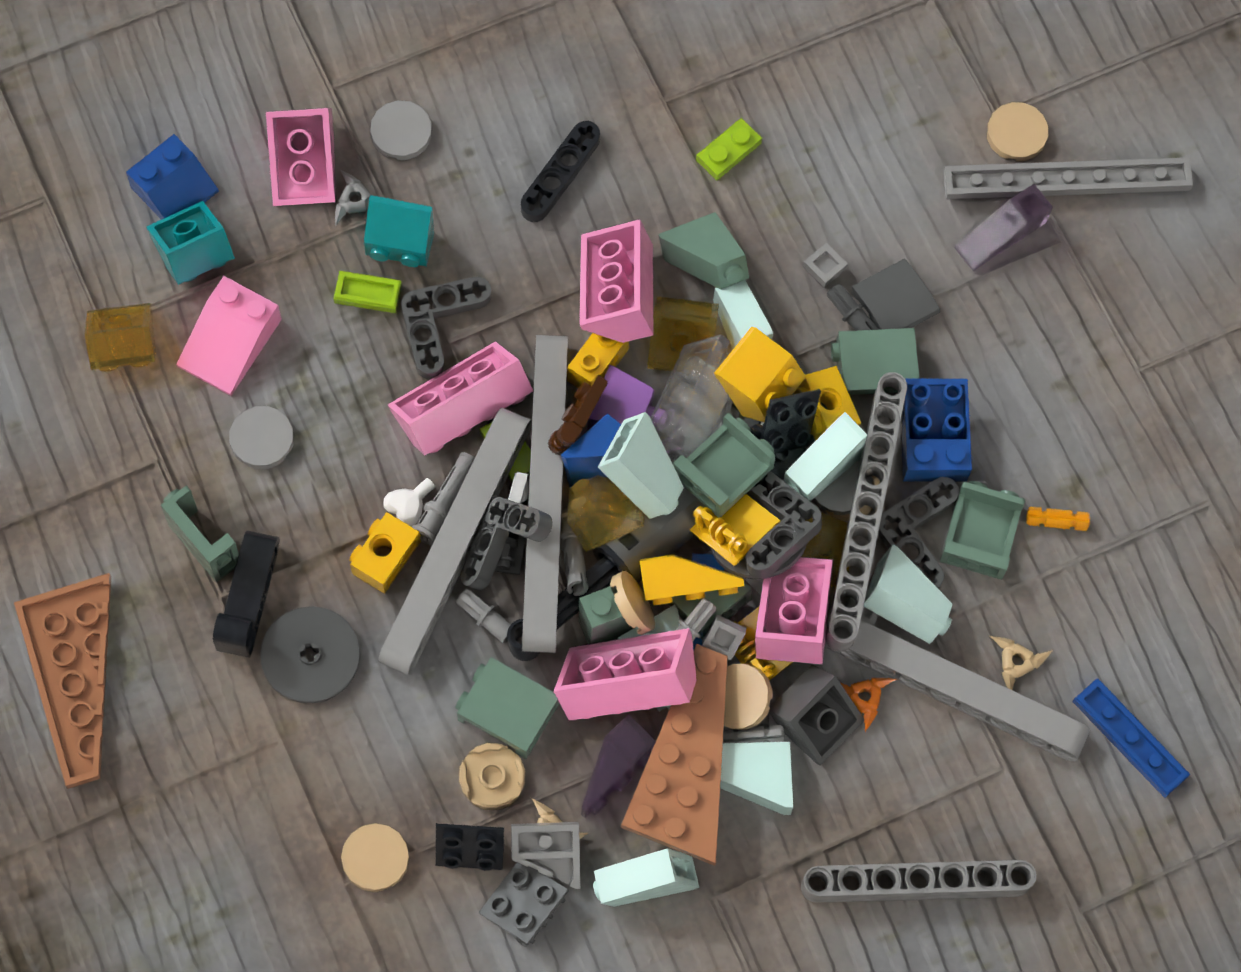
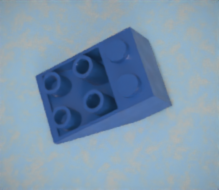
(936, 430)

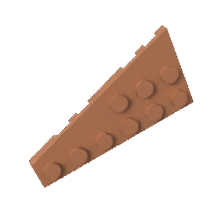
(68, 656)
(682, 778)

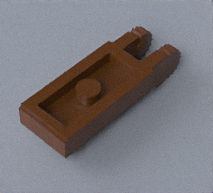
(577, 415)

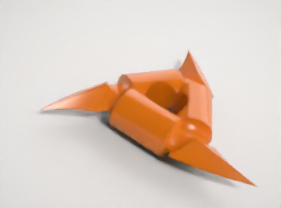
(868, 707)

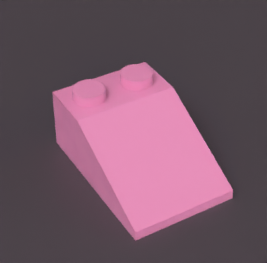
(301, 156)
(229, 335)
(795, 613)

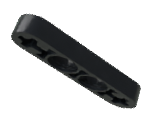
(557, 169)

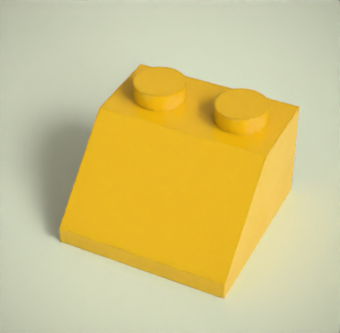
(757, 373)

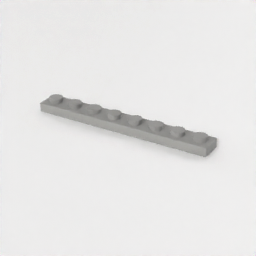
(1068, 178)

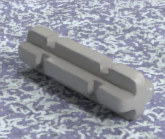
(756, 734)

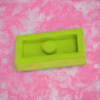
(728, 149)

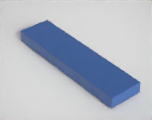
(1131, 738)

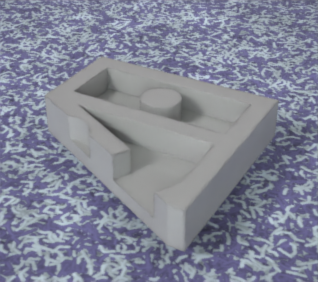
(549, 849)

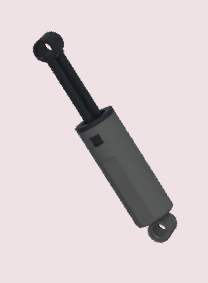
(657, 538)

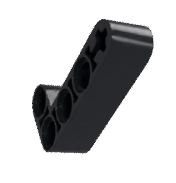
(239, 625)

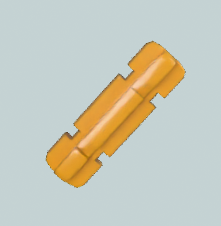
(1058, 518)

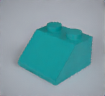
(399, 231)
(191, 242)

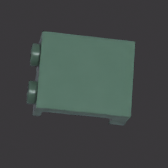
(870, 354)
(725, 465)
(982, 529)
(216, 558)
(507, 706)

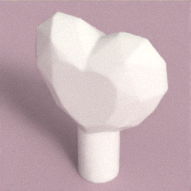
(408, 503)

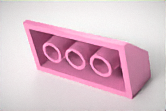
(617, 282)
(461, 398)
(627, 675)

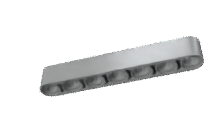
(932, 873)

